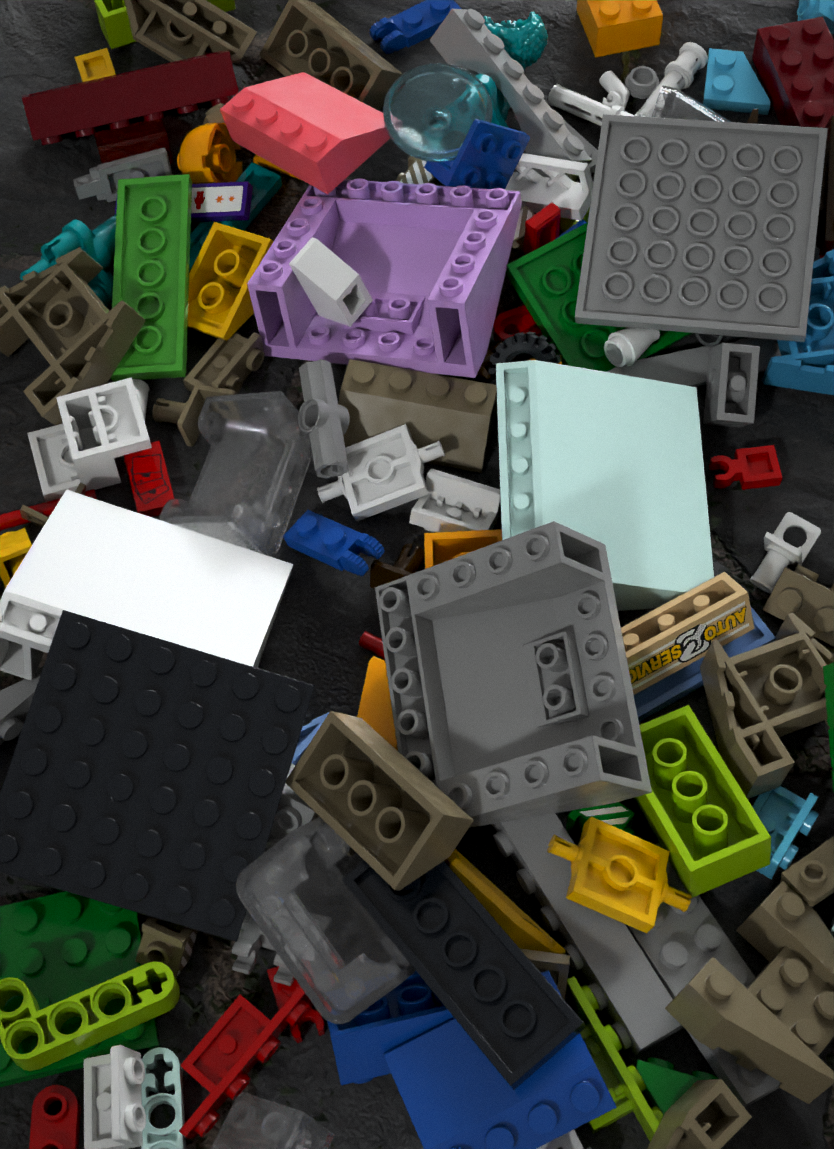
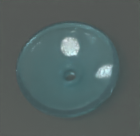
(431, 97)

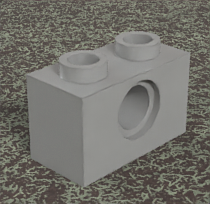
(731, 385)

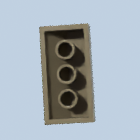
(319, 45)
(431, 405)
(377, 800)

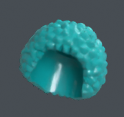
(522, 38)

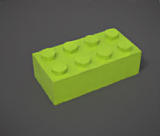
(698, 806)

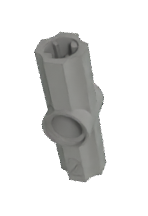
(323, 419)

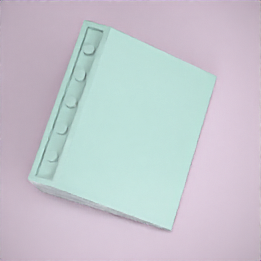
(611, 463)

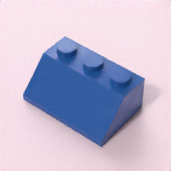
(383, 1026)

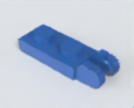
(411, 25)
(332, 543)

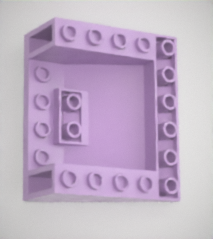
(426, 258)

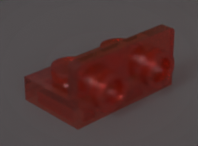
(132, 140)

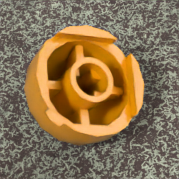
(209, 155)

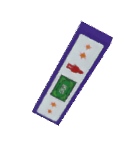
(220, 201)

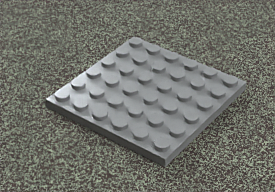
(702, 227)

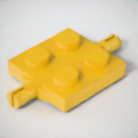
(618, 874)

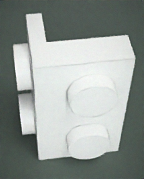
(456, 504)
(114, 1100)

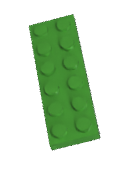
(154, 272)

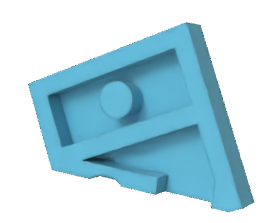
(733, 84)

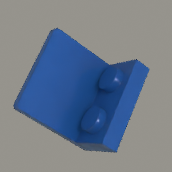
(484, 158)

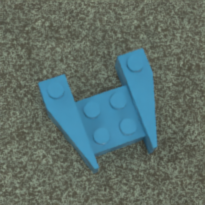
(810, 363)

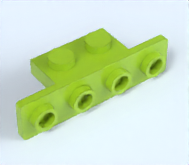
(622, 1081)

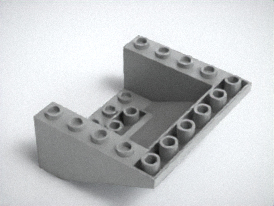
(515, 678)

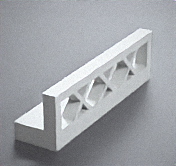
(540, 191)

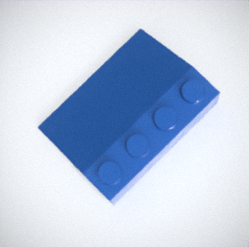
(467, 1104)

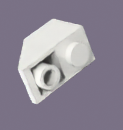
(330, 283)

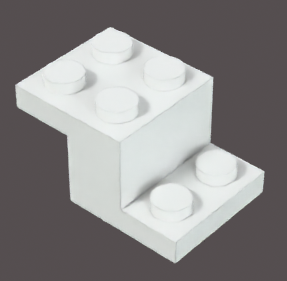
(94, 431)

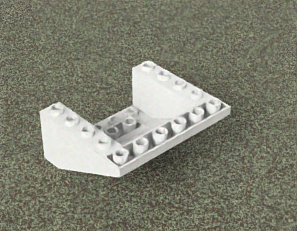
(141, 579)

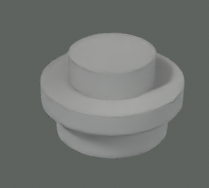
(641, 82)

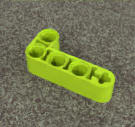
(88, 1005)

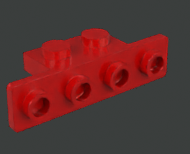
(232, 1050)

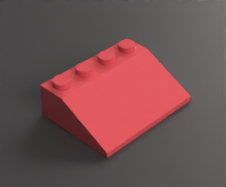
(305, 128)

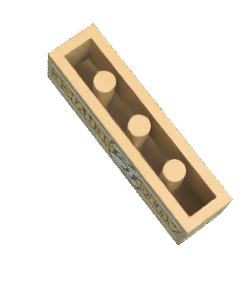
(685, 629)

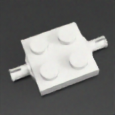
(382, 473)

